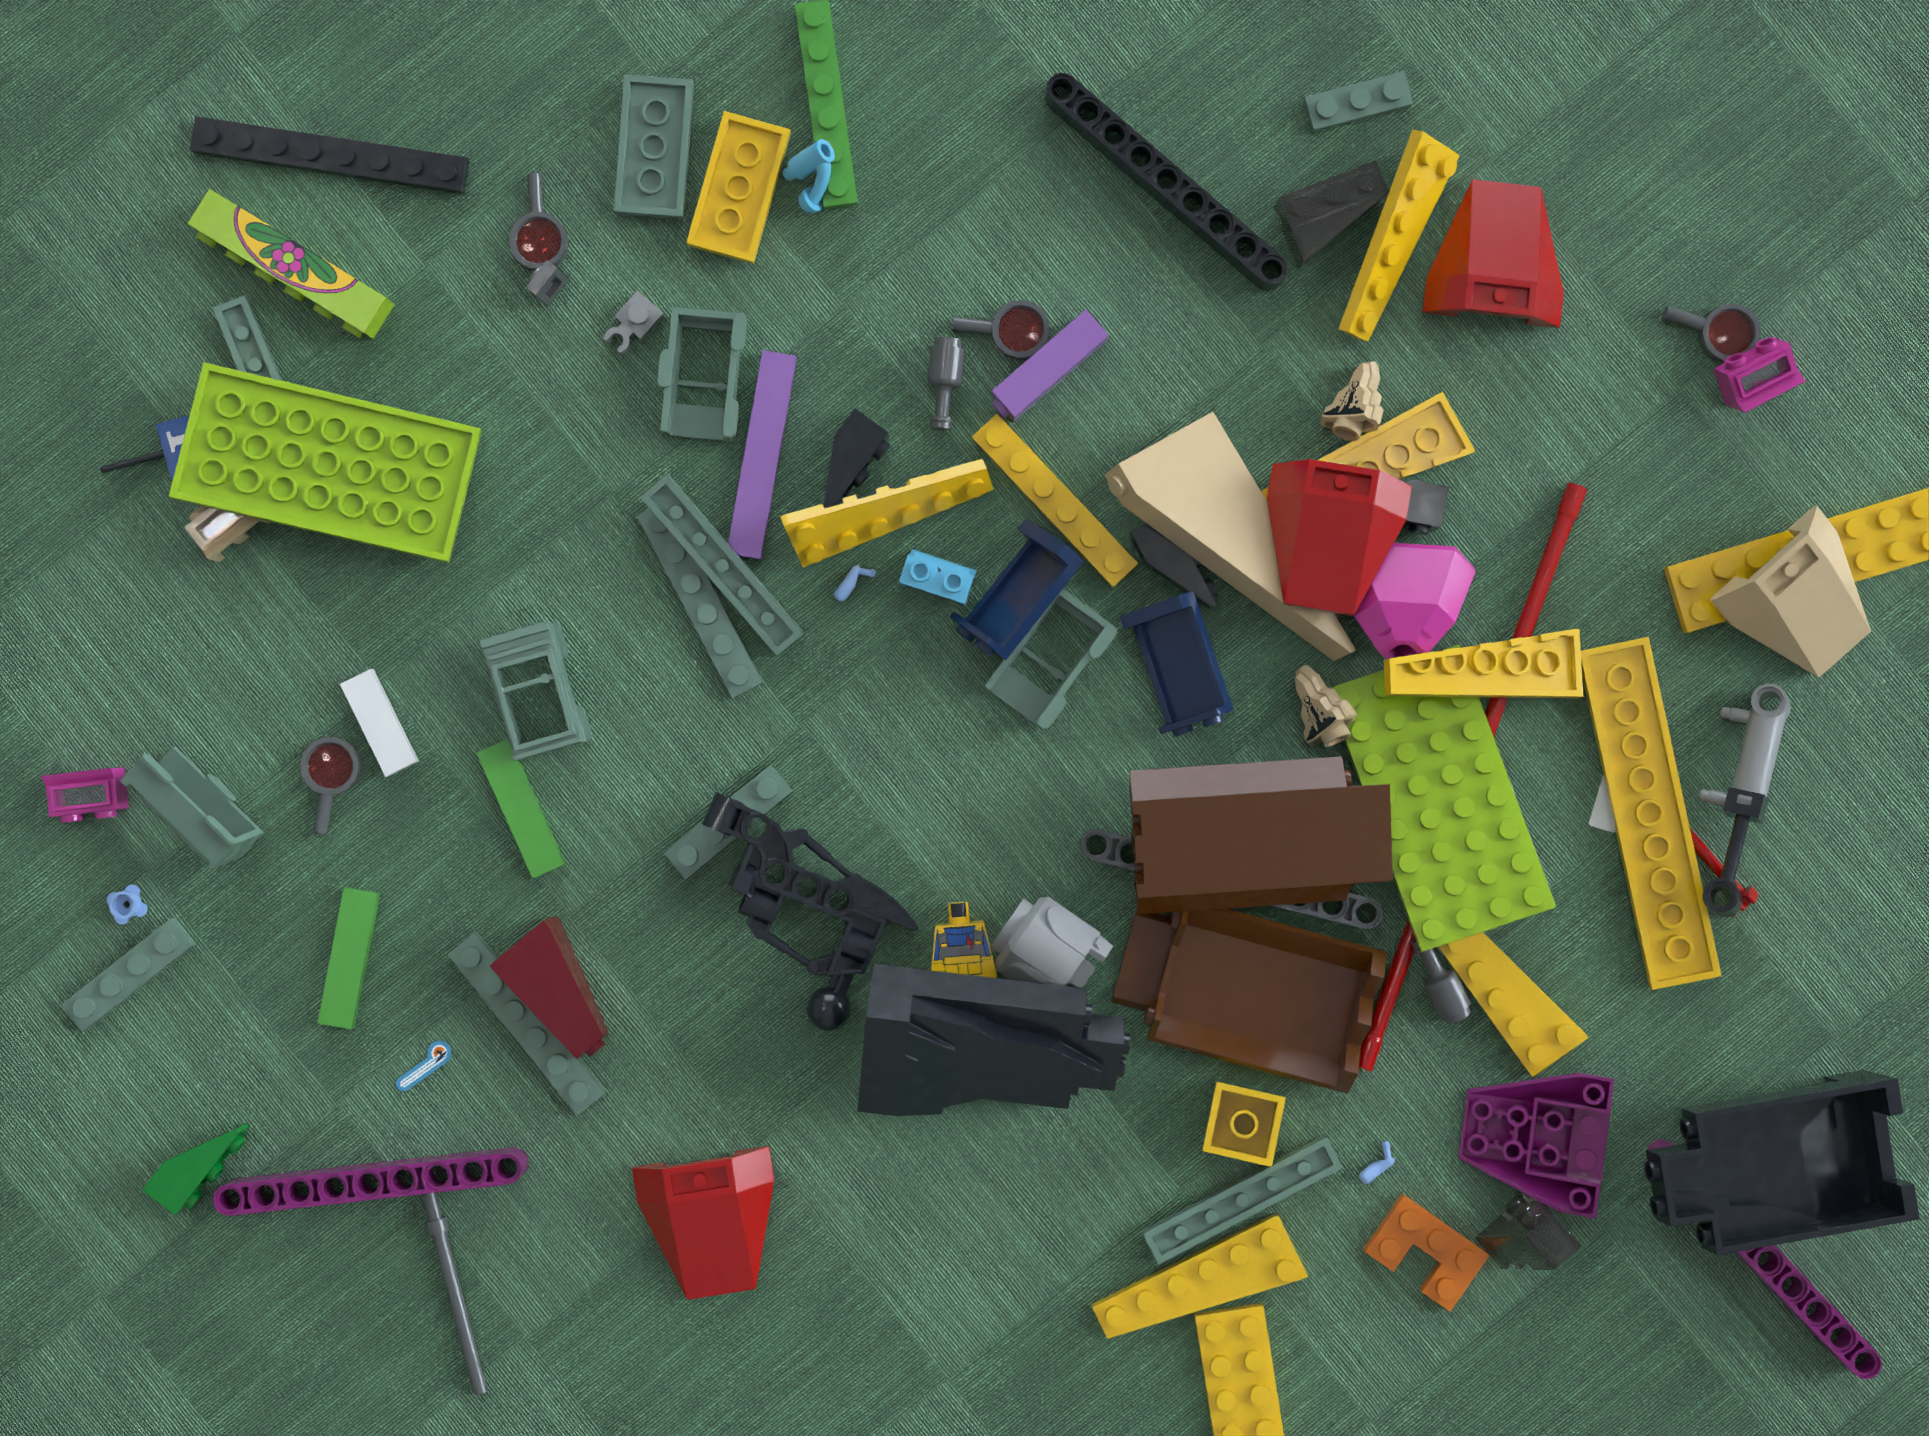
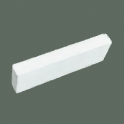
(379, 722)

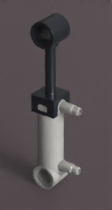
(1750, 786)

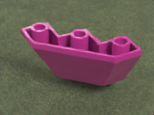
(1414, 598)

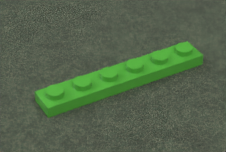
(826, 98)

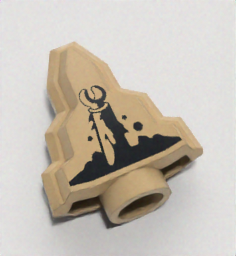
(1356, 406)
(1322, 710)

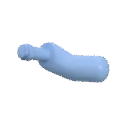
(850, 580)
(1376, 1168)

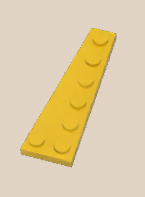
(1408, 206)
(828, 531)
(1511, 668)
(1222, 1272)

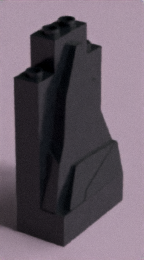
(974, 1038)
(1784, 1165)

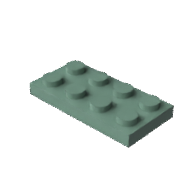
(653, 146)

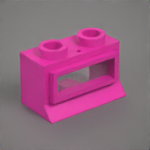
(1758, 374)
(86, 792)

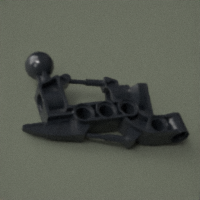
(863, 911)

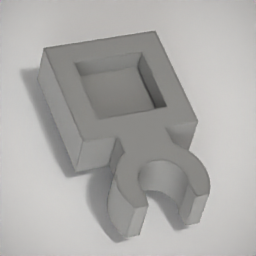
(636, 318)

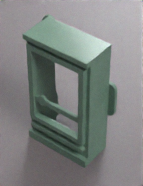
(697, 420)
(526, 645)
(1028, 697)
(194, 807)

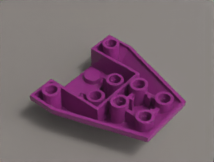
(1542, 1137)

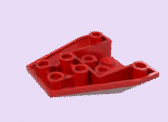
(1498, 258)
(1332, 530)
(709, 1218)

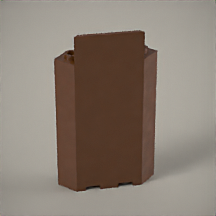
(1255, 834)
(1252, 992)

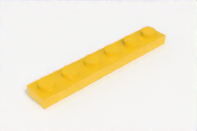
(1054, 500)

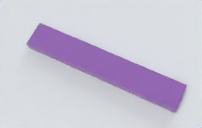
(762, 454)

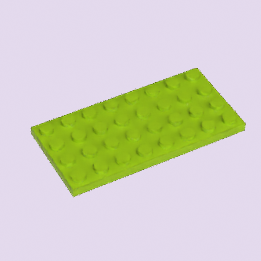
(325, 463)
(1454, 817)

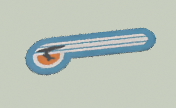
(438, 1055)

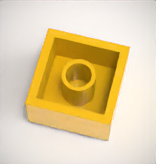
(1243, 1124)

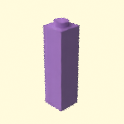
(1048, 366)

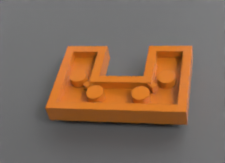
(1456, 1255)

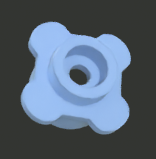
(119, 911)

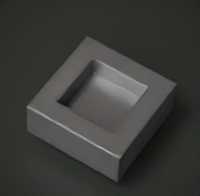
(546, 282)

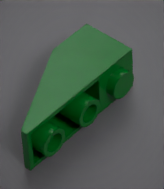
(182, 1177)

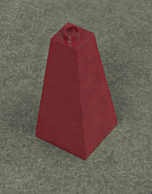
(553, 986)

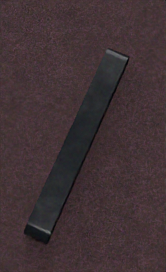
(1158, 166)

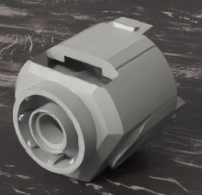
(1048, 945)

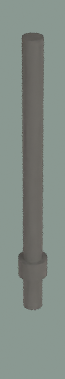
(437, 1227)

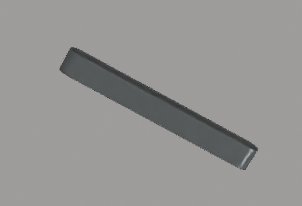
(1343, 914)

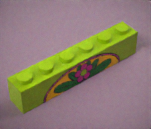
(291, 264)

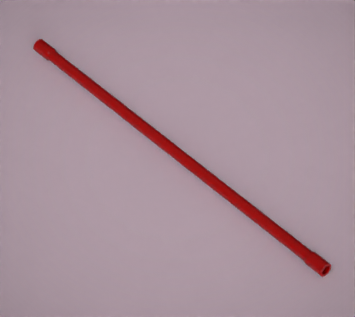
(1566, 515)

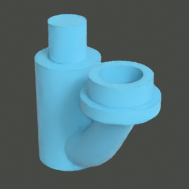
(812, 159)

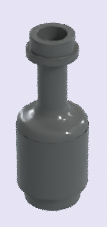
(945, 373)
(1444, 988)

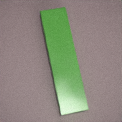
(521, 809)
(348, 958)

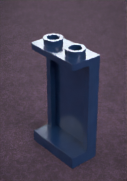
(1020, 593)
(1180, 663)

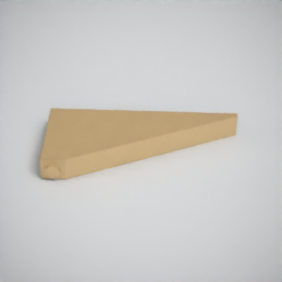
(1211, 508)

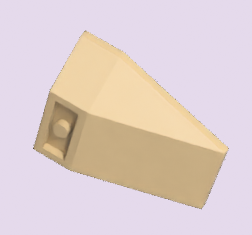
(1800, 599)

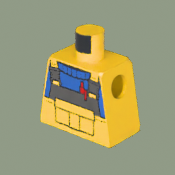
(962, 945)

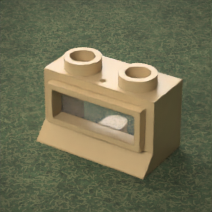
(218, 529)

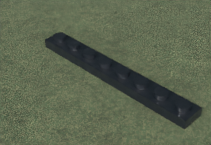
(329, 155)

